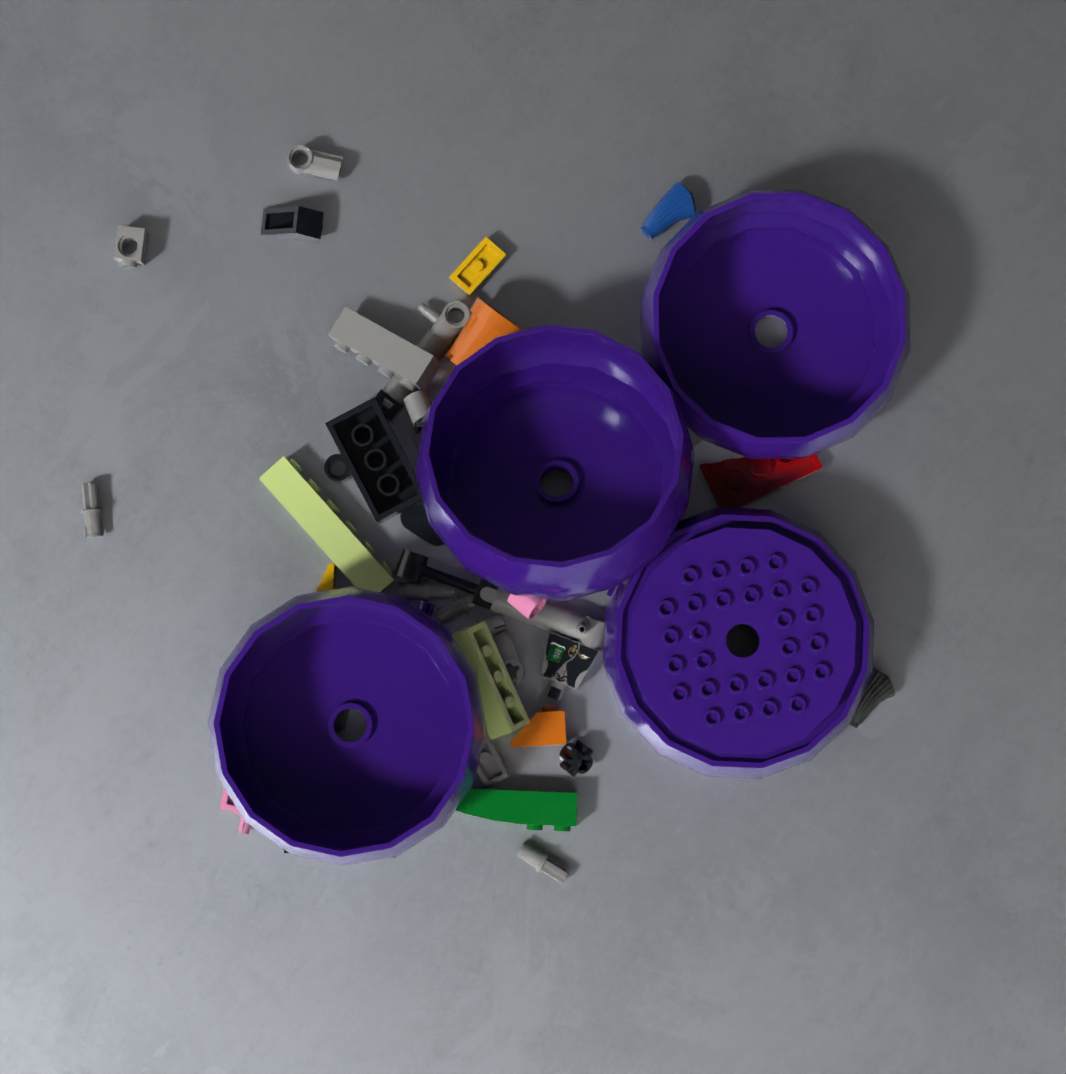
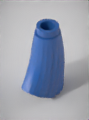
(673, 207)

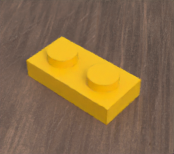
(477, 266)

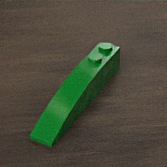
(523, 807)

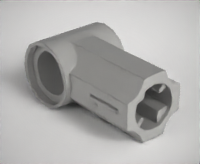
(318, 163)

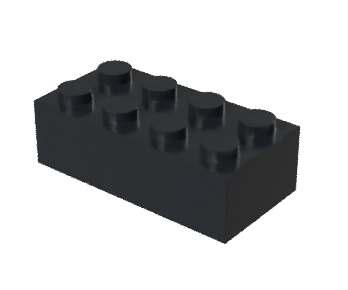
(376, 460)

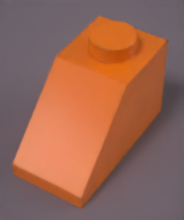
(544, 729)

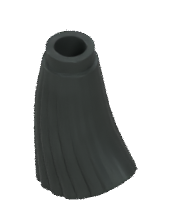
(877, 691)

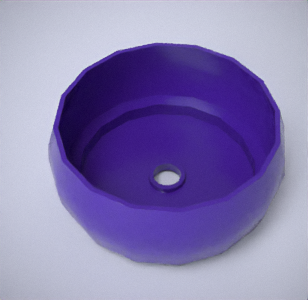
(791, 262)
(544, 406)
(726, 710)
(279, 737)

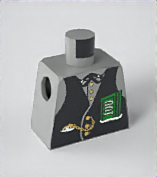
(565, 664)

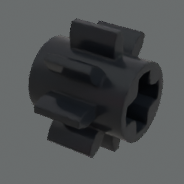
(576, 758)

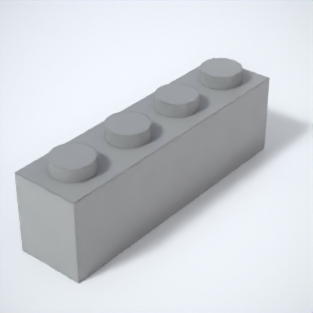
(384, 349)

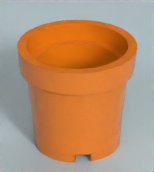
(480, 329)

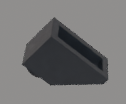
(292, 223)

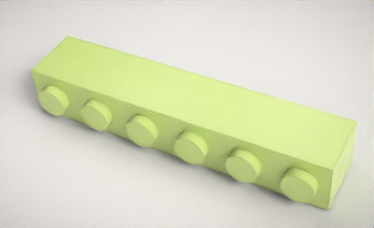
(325, 528)

